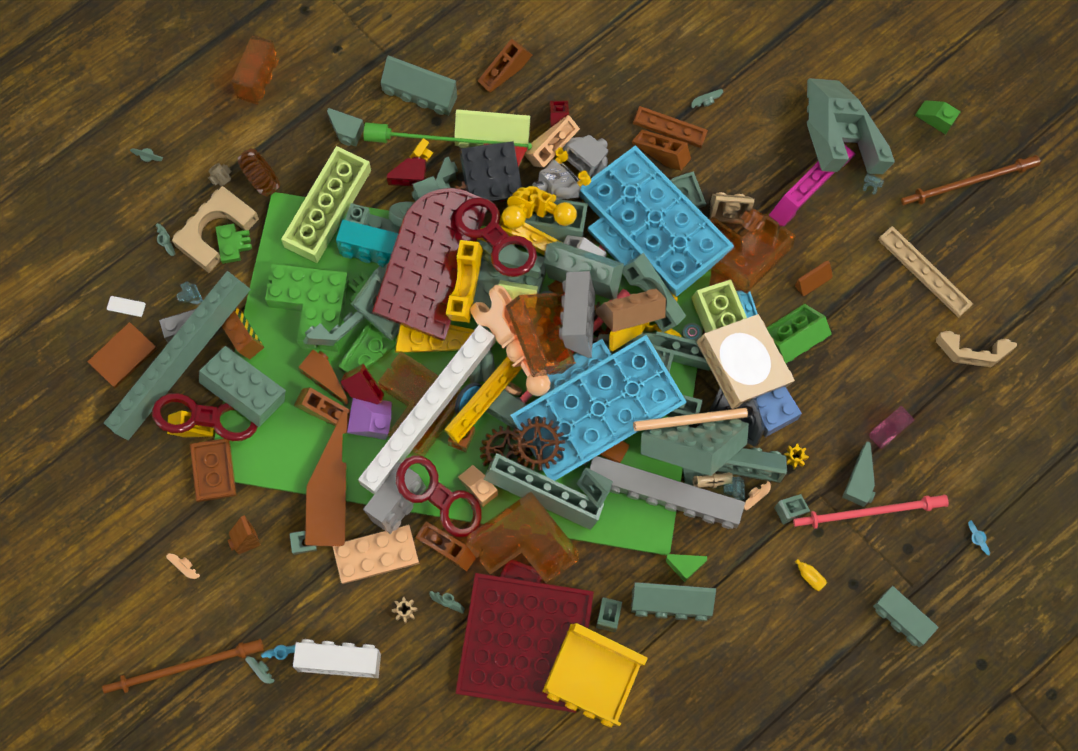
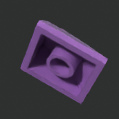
(370, 419)

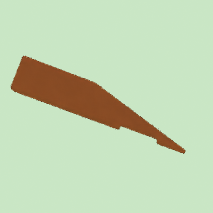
(328, 494)

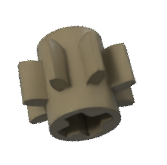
(219, 174)

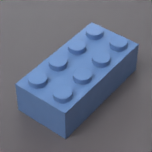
(777, 410)

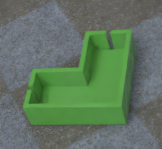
(315, 292)

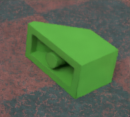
(938, 115)

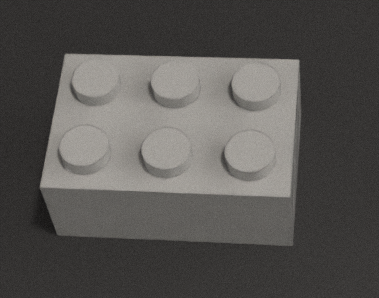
(388, 505)

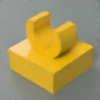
(421, 150)

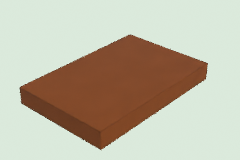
(122, 355)
(213, 470)

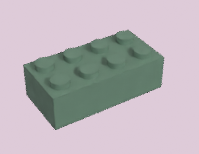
(552, 228)
(242, 386)

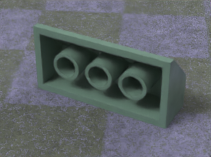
(418, 86)
(604, 272)
(757, 465)
(672, 601)

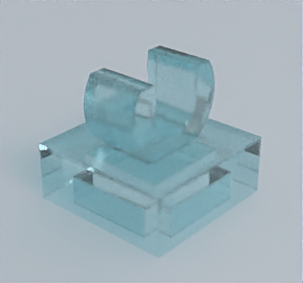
(873, 181)
(189, 294)
(736, 488)

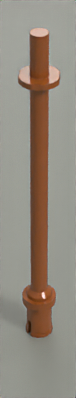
(1020, 166)
(241, 650)

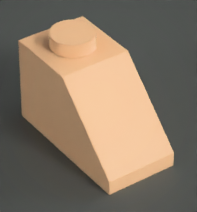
(480, 488)

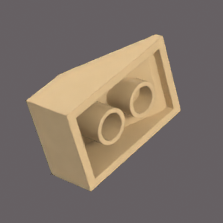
(730, 207)

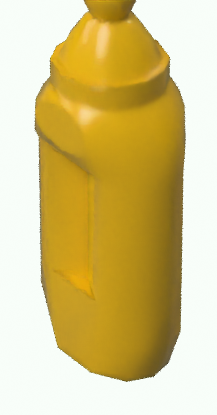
(811, 575)

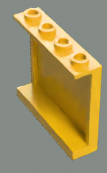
(593, 675)

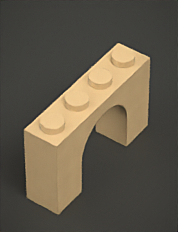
(221, 205)

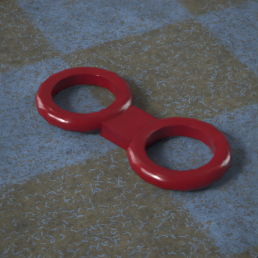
(495, 237)
(200, 416)
(438, 495)

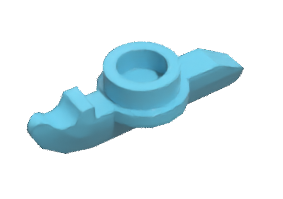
(979, 537)
(279, 652)

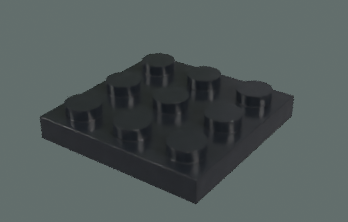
(491, 170)

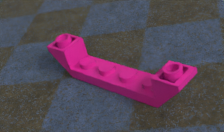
(802, 191)

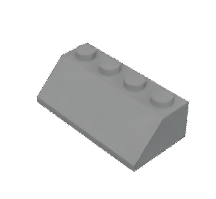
(578, 313)

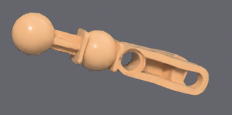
(500, 324)

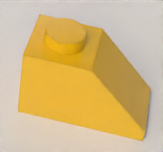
(197, 431)

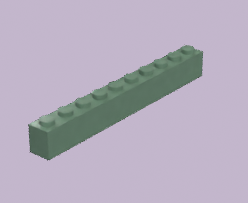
(177, 355)

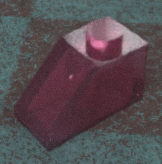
(891, 427)

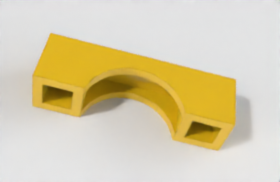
(462, 298)

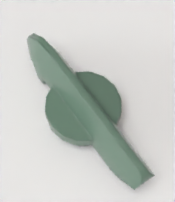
(707, 99)
(146, 155)
(164, 239)
(447, 600)
(260, 669)

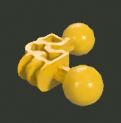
(531, 199)

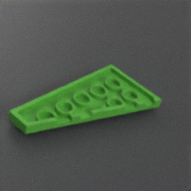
(367, 349)

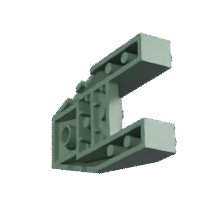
(839, 118)
(673, 349)

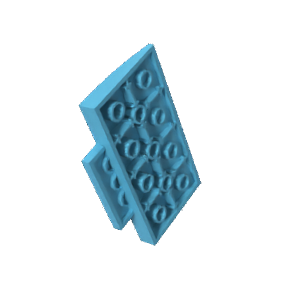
(651, 216)
(600, 402)

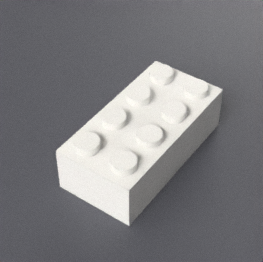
(337, 660)

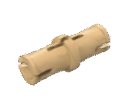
(713, 480)

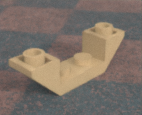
(950, 344)

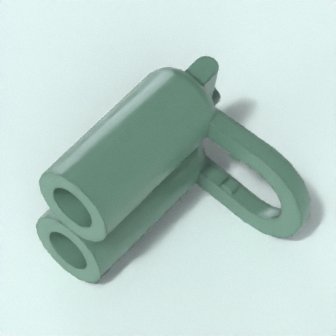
(484, 369)

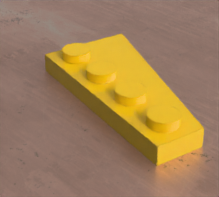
(414, 341)

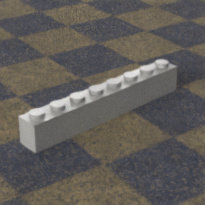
(670, 493)

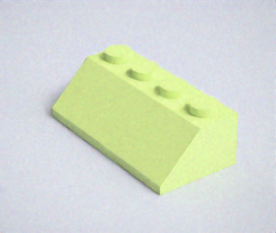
(491, 127)

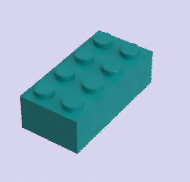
(365, 242)

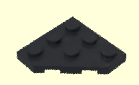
(756, 426)

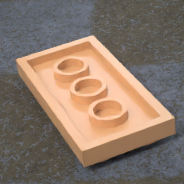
(375, 554)

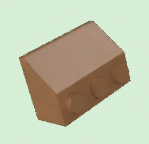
(633, 310)

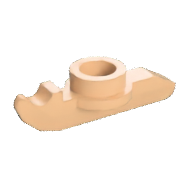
(756, 495)
(183, 565)

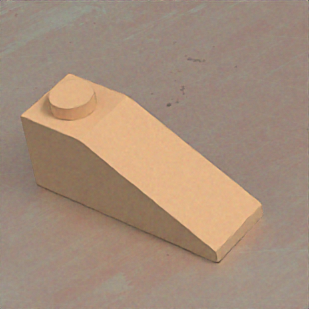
(544, 146)

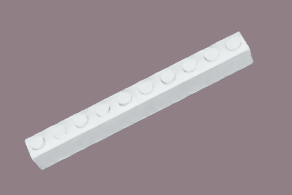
(427, 409)

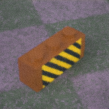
(242, 334)

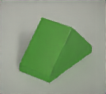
(685, 565)

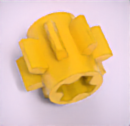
(796, 451)

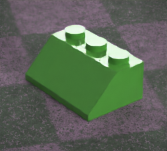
(799, 331)

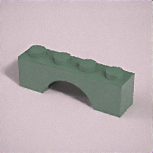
(642, 274)

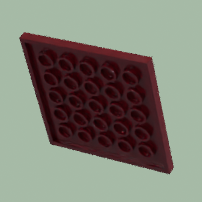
(516, 637)

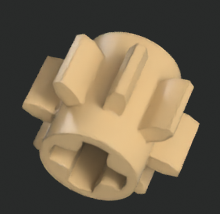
(409, 614)

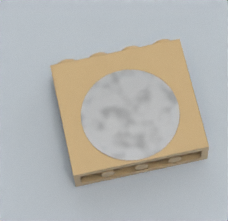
(744, 360)

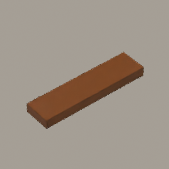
(670, 127)

